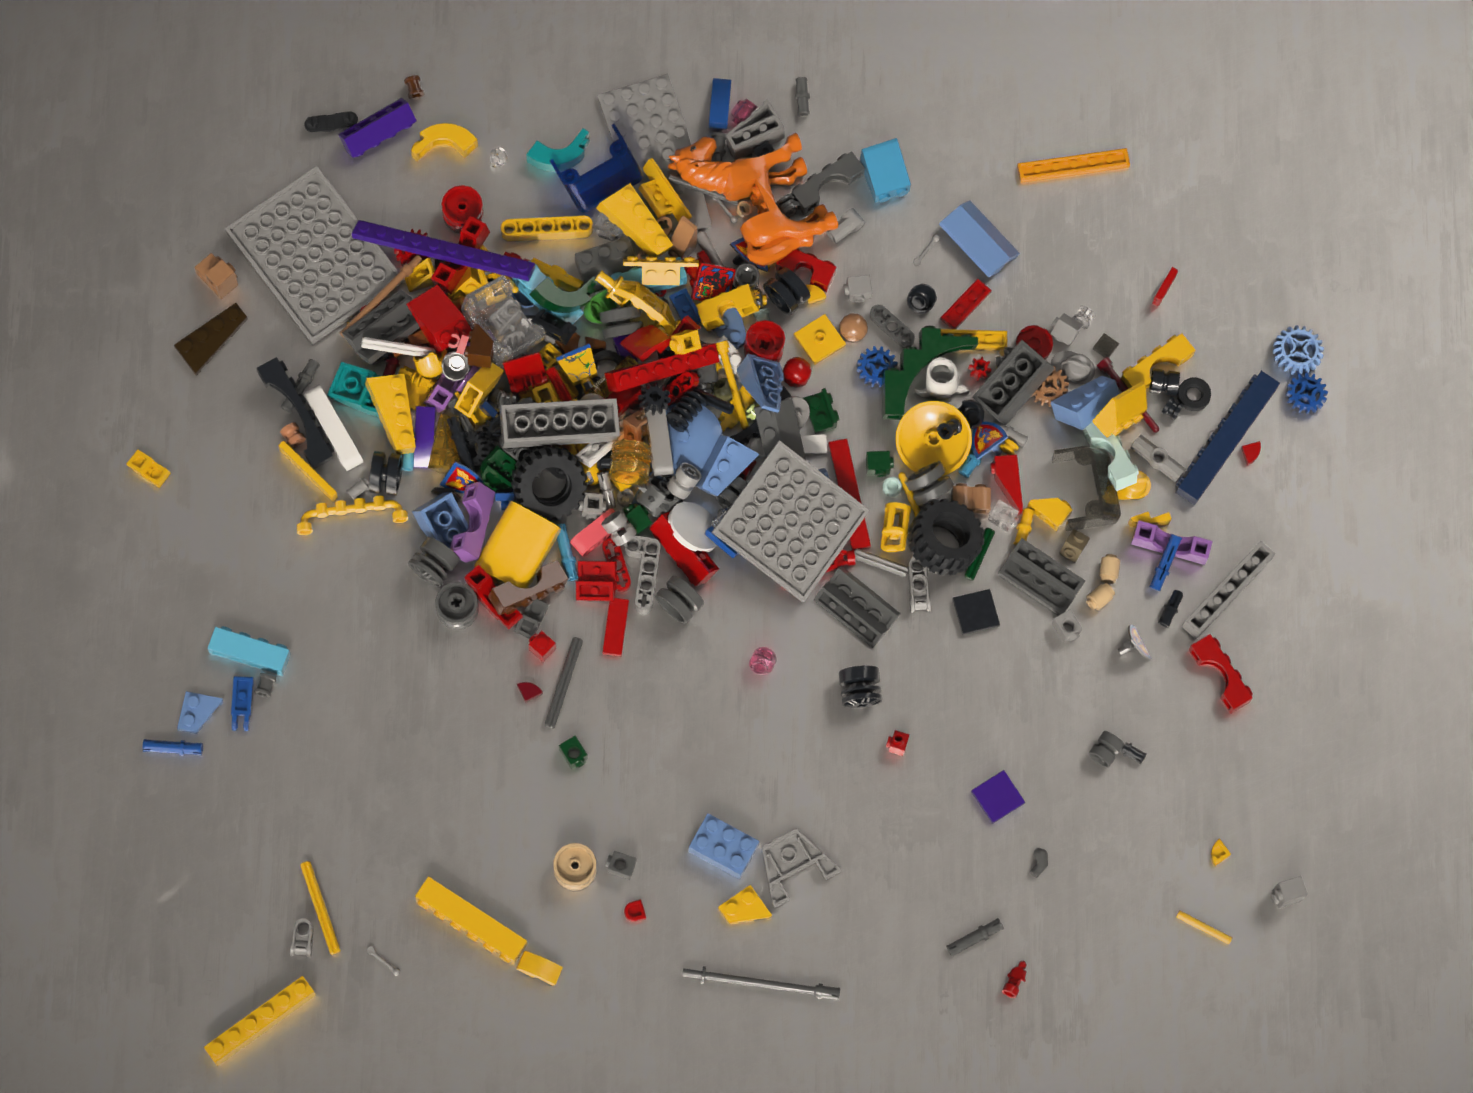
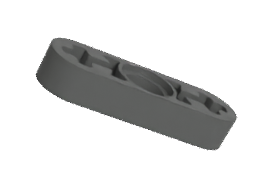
(892, 334)

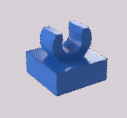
(504, 497)

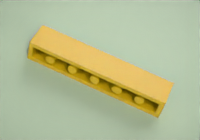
(471, 920)
(259, 1021)

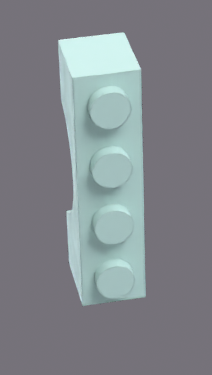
(1121, 470)

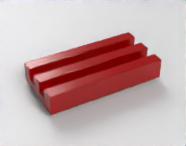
(1165, 286)

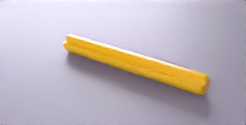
(320, 907)

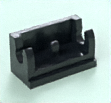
(554, 326)

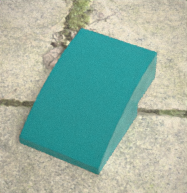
(350, 388)

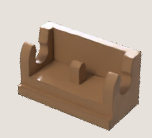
(632, 426)

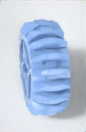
(1290, 337)

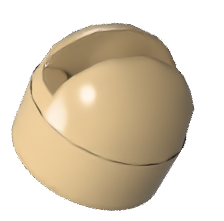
(746, 207)

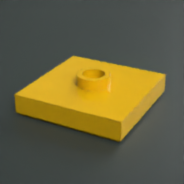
(819, 339)

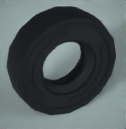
(1202, 386)

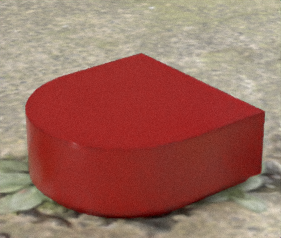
(634, 911)

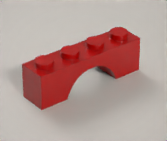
(448, 273)
(1208, 652)

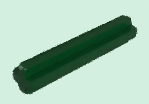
(974, 567)

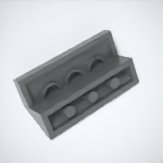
(386, 322)
(1041, 577)
(857, 606)

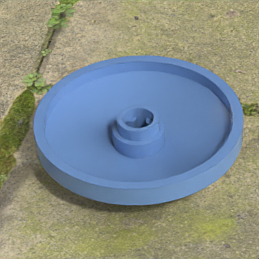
(696, 441)

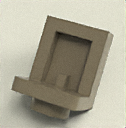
(1074, 545)

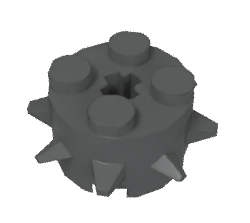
(656, 496)

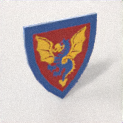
(987, 438)
(459, 477)

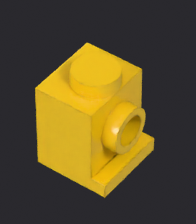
(682, 343)

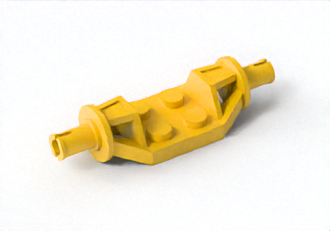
(642, 298)

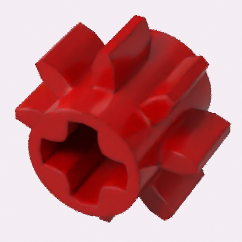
(980, 364)

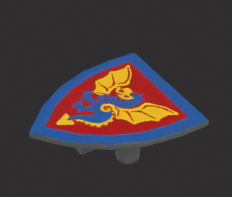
(1136, 642)

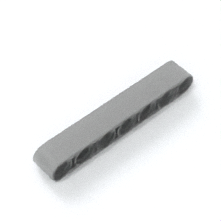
(658, 433)

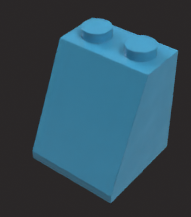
(885, 170)

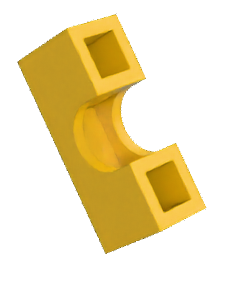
(713, 309)

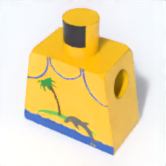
(579, 366)

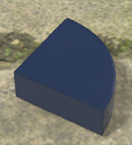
(488, 409)

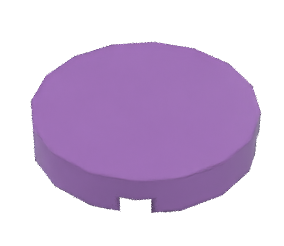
(473, 369)

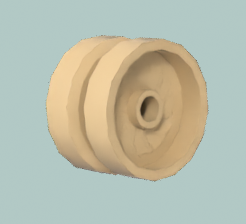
(574, 878)

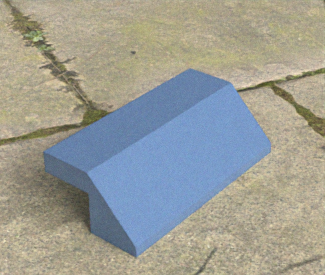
(979, 238)

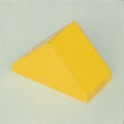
(421, 276)

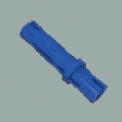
(1165, 562)
(173, 747)

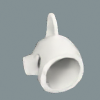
(941, 382)

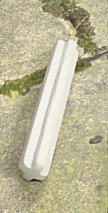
(396, 347)

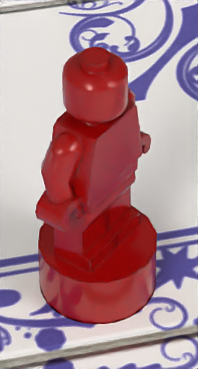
(1016, 975)

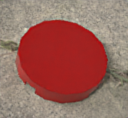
(1037, 339)

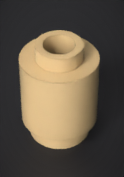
(1109, 569)
(1100, 596)

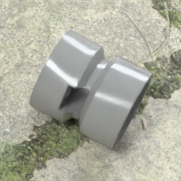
(684, 480)
(614, 523)

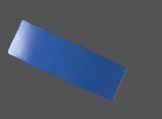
(720, 103)

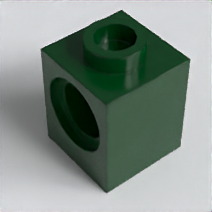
(573, 744)

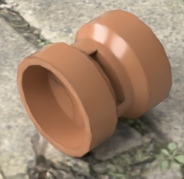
(293, 435)

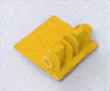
(417, 386)

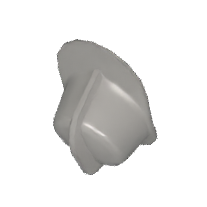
(1075, 366)

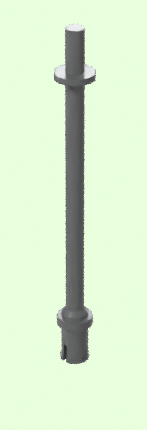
(818, 991)

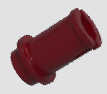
(391, 366)

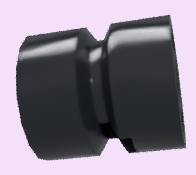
(1164, 382)

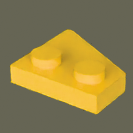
(744, 907)

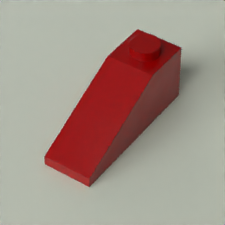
(1007, 477)

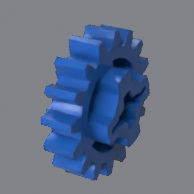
(868, 364)
(1302, 400)

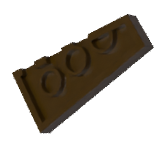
(204, 342)

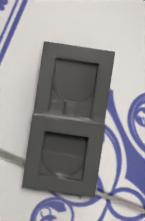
(532, 618)

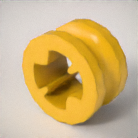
(1009, 447)

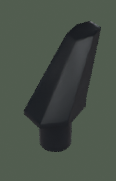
(439, 490)

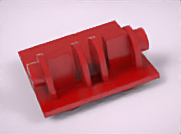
(525, 372)

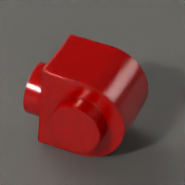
(897, 743)

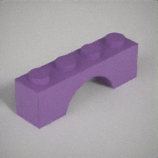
(441, 392)
(478, 502)
(1153, 538)

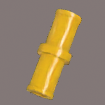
(1024, 526)

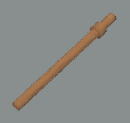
(405, 271)

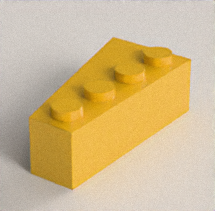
(635, 220)
(392, 404)

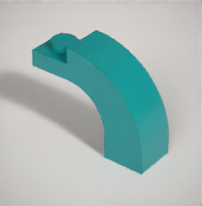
(564, 158)

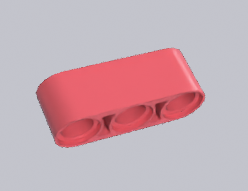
(592, 535)

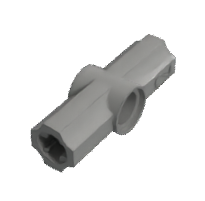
(1148, 450)

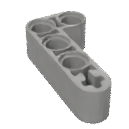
(645, 575)

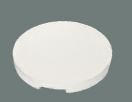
(689, 526)

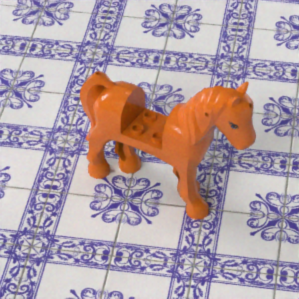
(770, 233)

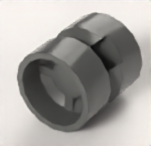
(747, 274)
(1106, 749)

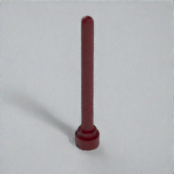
(1107, 367)

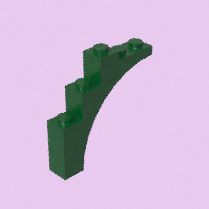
(912, 360)

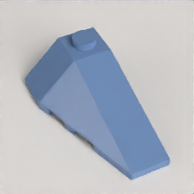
(762, 380)

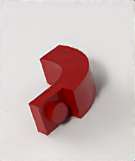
(482, 585)

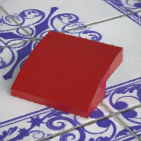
(646, 341)
(596, 580)

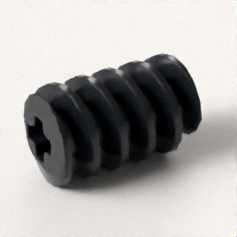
(685, 410)

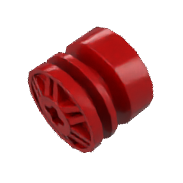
(765, 335)

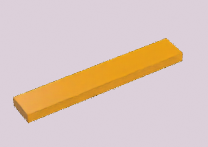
(1073, 165)

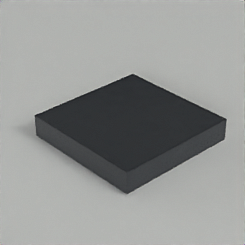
(976, 612)

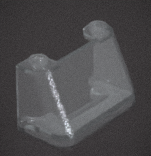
(502, 320)

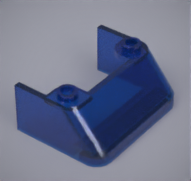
(602, 180)

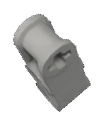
(919, 597)

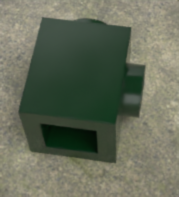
(879, 463)
(637, 516)

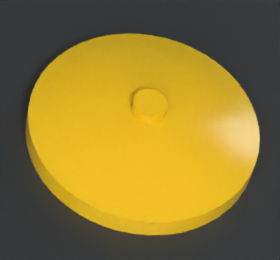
(920, 442)

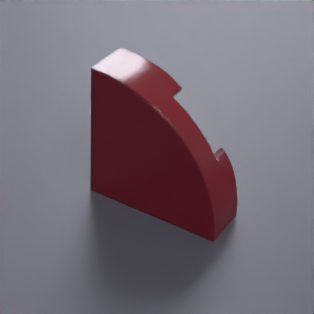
(529, 691)

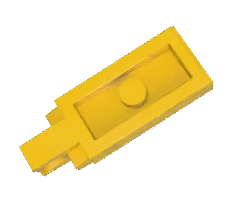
(732, 419)

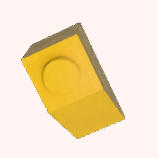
(1051, 511)

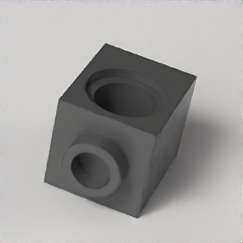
(627, 871)

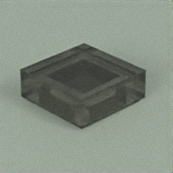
(1105, 346)

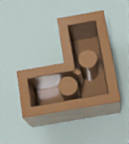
(217, 275)

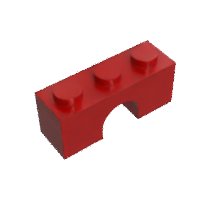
(822, 271)

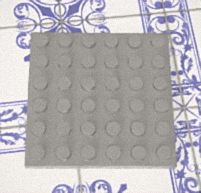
(790, 521)

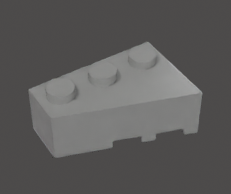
(755, 130)

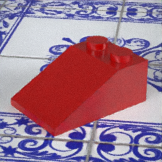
(438, 318)

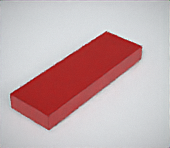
(966, 304)
(615, 627)

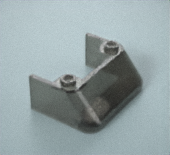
(1105, 509)

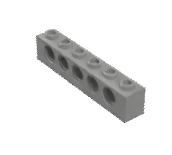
(1228, 590)

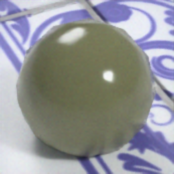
(722, 390)

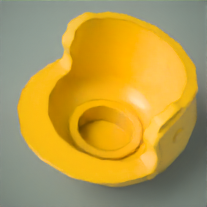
(430, 365)

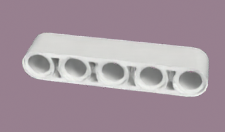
(332, 428)

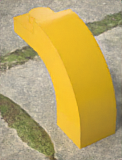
(444, 134)

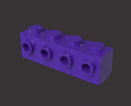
(377, 128)

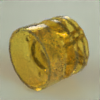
(630, 462)

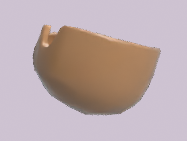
(853, 327)

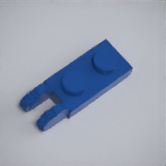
(242, 701)

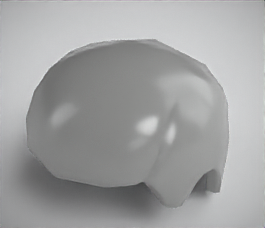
(455, 366)

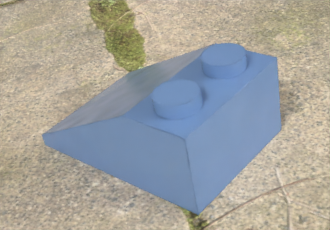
(441, 518)

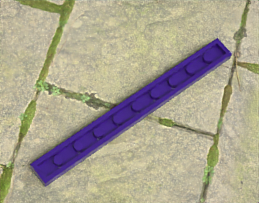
(443, 250)

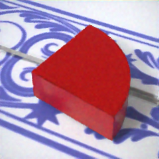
(1251, 452)

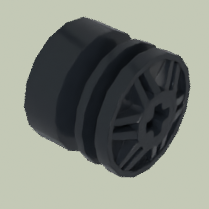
(860, 686)

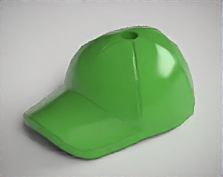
(598, 304)

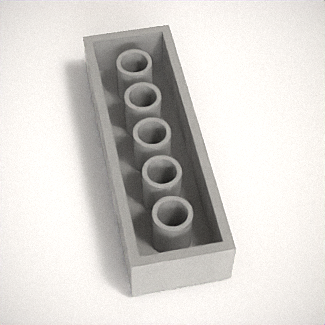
(559, 423)

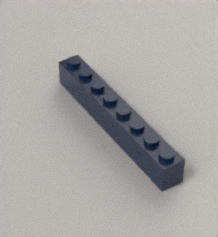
(1227, 438)

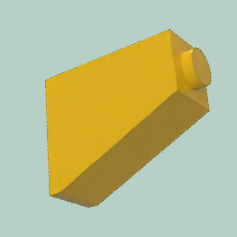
(478, 389)

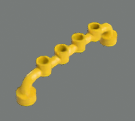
(359, 506)

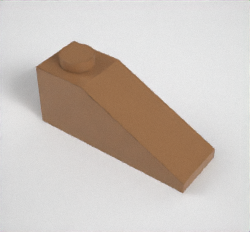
(683, 239)

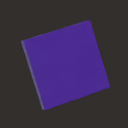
(998, 796)

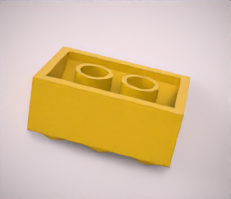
(1122, 411)

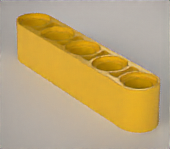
(538, 233)

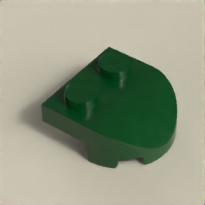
(497, 470)

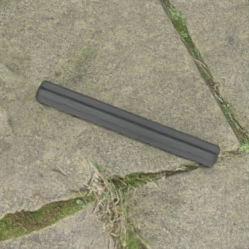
(563, 683)

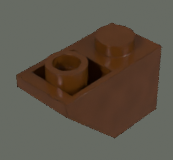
(481, 348)

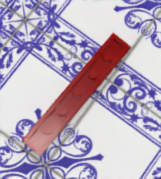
(847, 481)

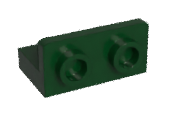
(821, 411)

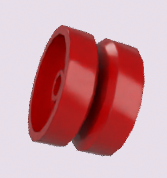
(459, 205)

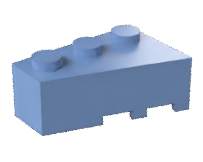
(1085, 402)
(724, 465)

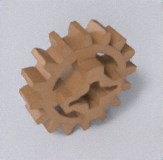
(1052, 391)

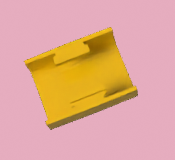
(518, 546)

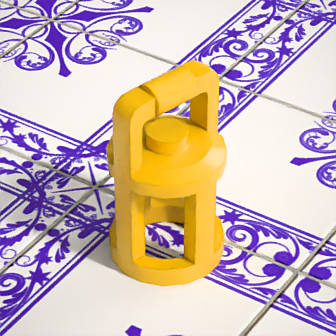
(895, 532)

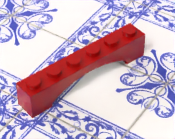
(661, 368)

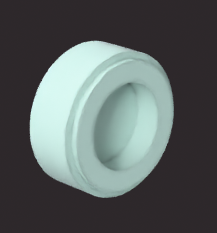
(892, 486)

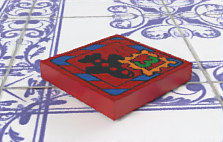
(712, 281)

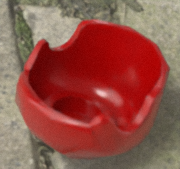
(797, 372)

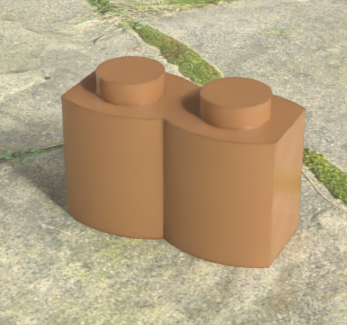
(975, 498)

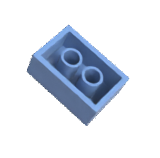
(723, 846)

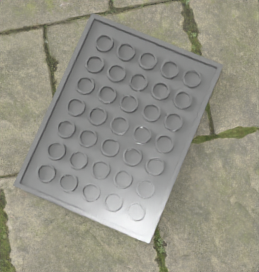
(308, 255)

